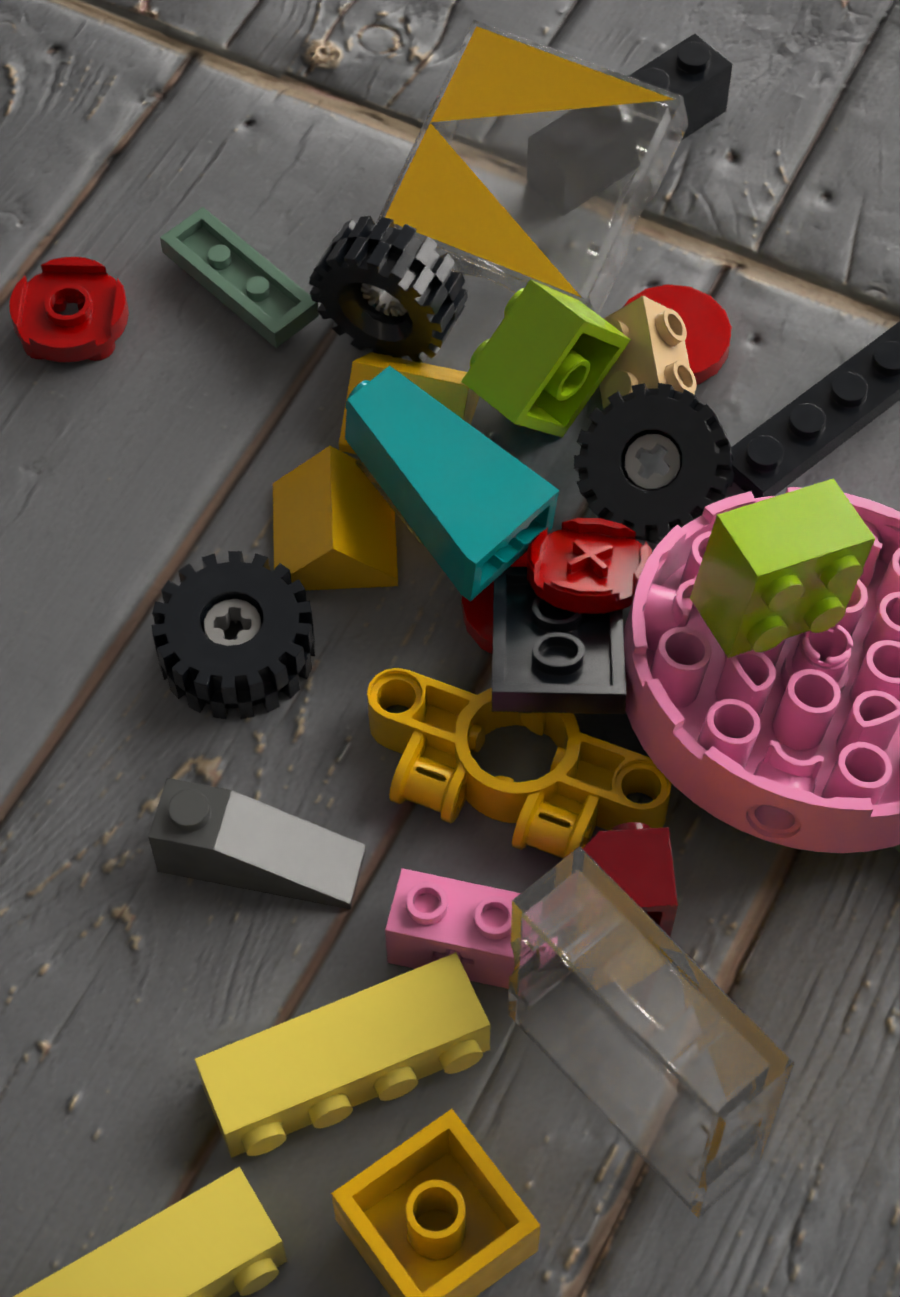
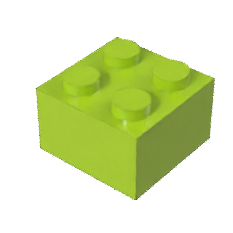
(544, 359)
(781, 568)

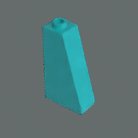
(448, 480)

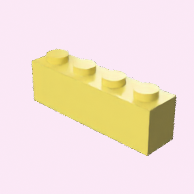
(344, 1056)
(195, 1248)

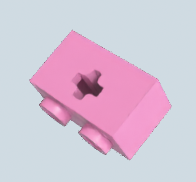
(447, 916)

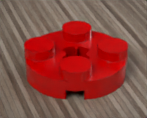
(76, 336)

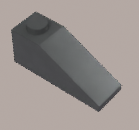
(251, 846)

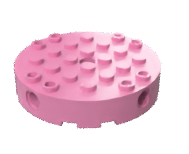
(779, 738)

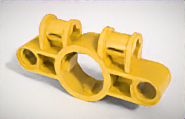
(550, 813)

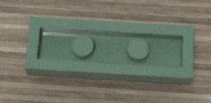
(239, 277)

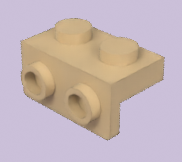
(653, 354)

